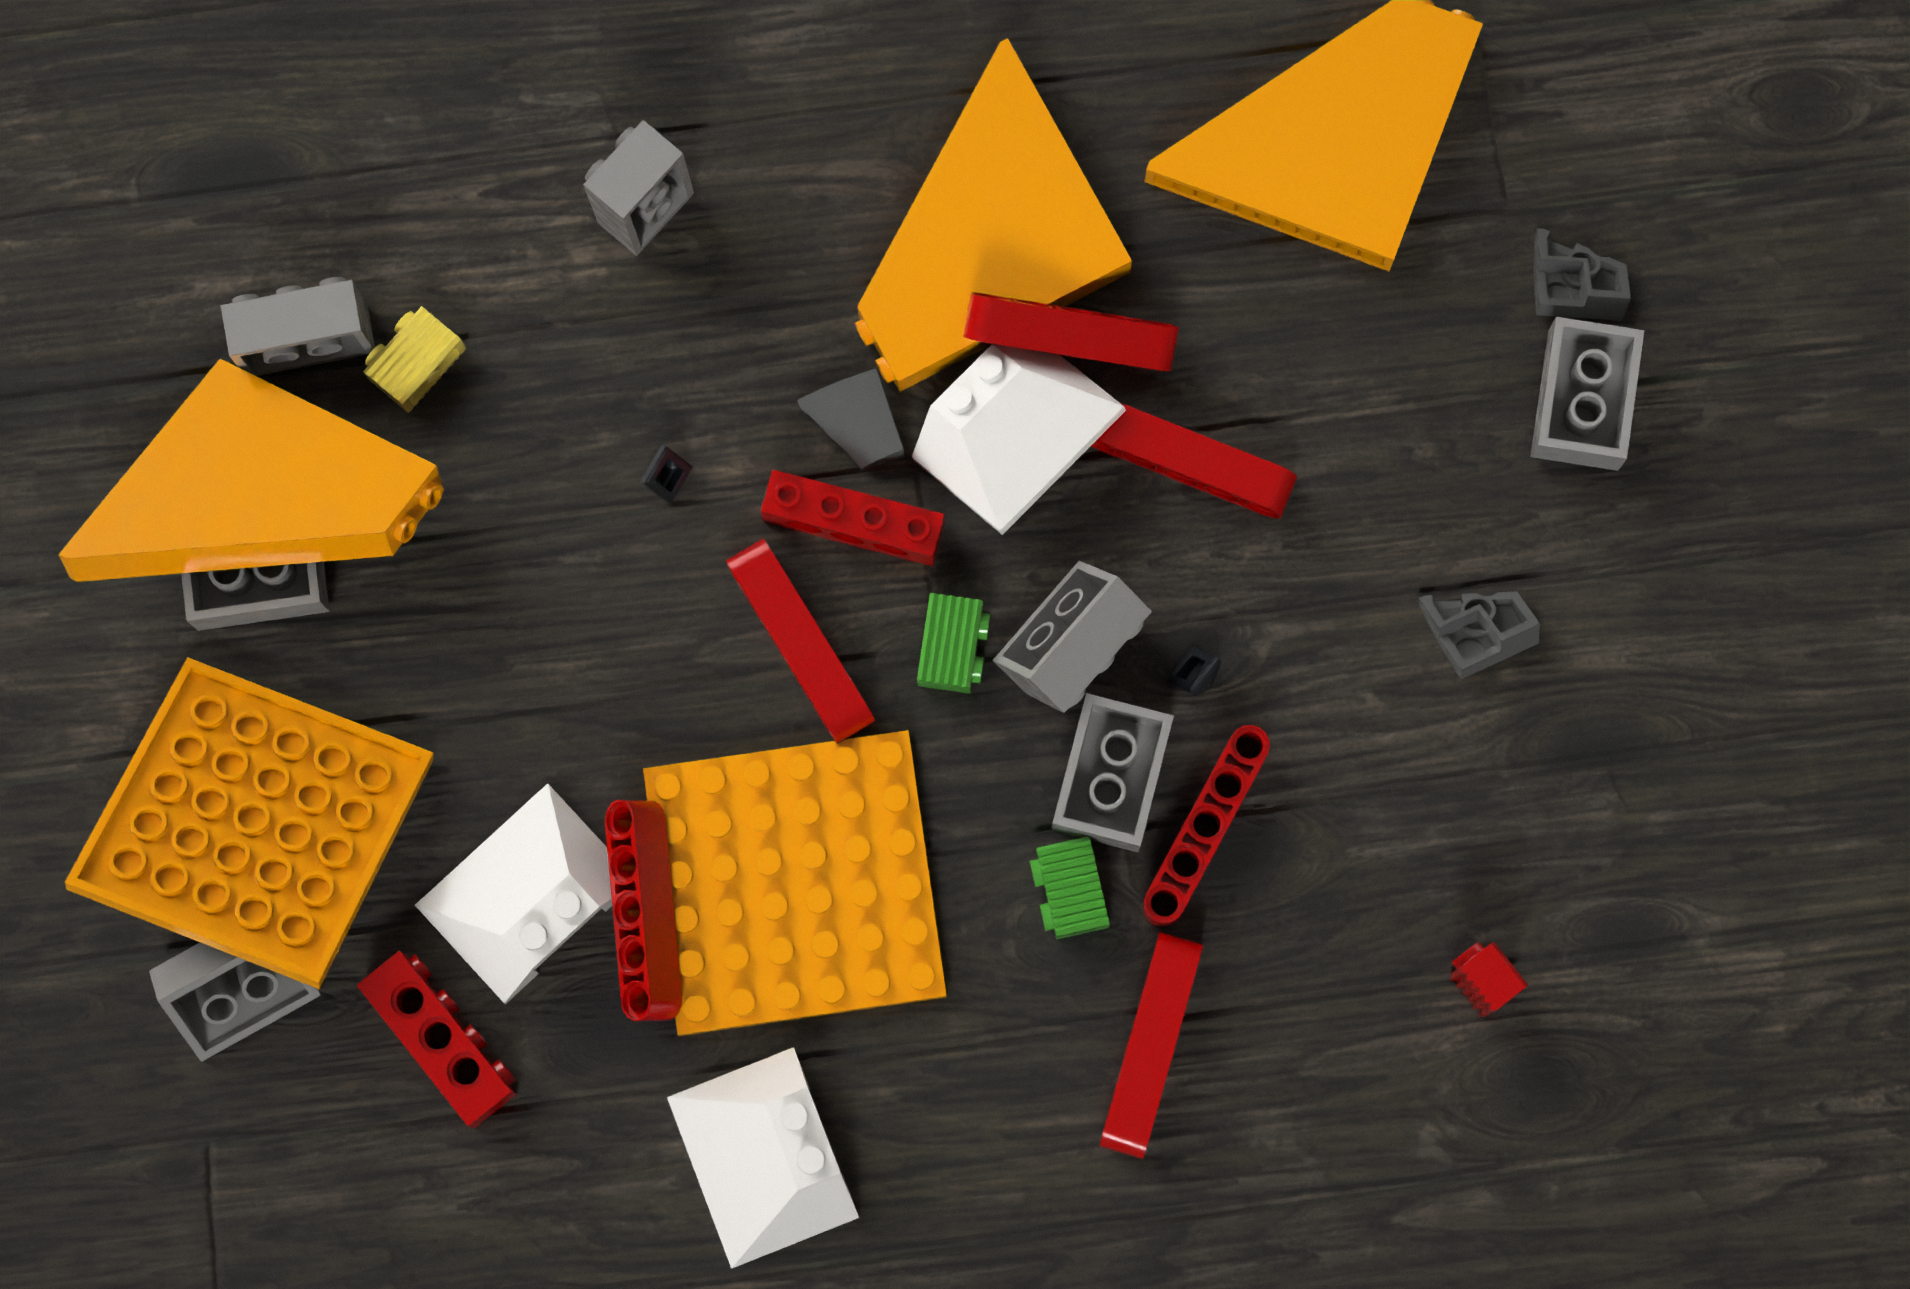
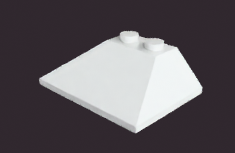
(1012, 430)
(522, 893)
(762, 1157)

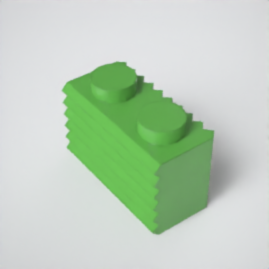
(951, 643)
(1070, 888)

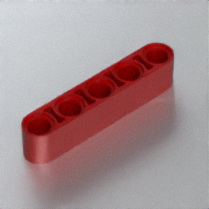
(1070, 331)
(1198, 462)
(800, 641)
(1212, 805)
(643, 910)
(1151, 1045)

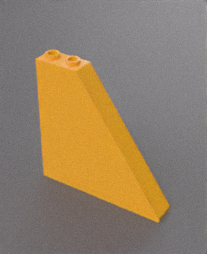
(1337, 137)
(993, 218)
(253, 483)

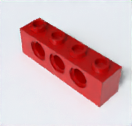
(853, 517)
(386, 991)

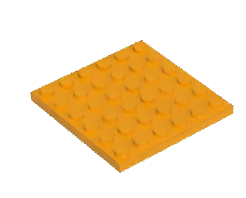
(251, 822)
(798, 882)

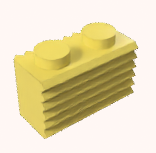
(413, 358)

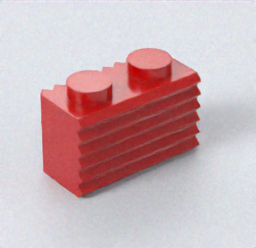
(1486, 977)

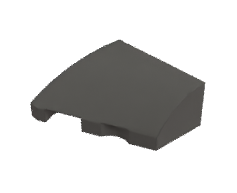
(1578, 282)
(857, 419)
(1481, 629)

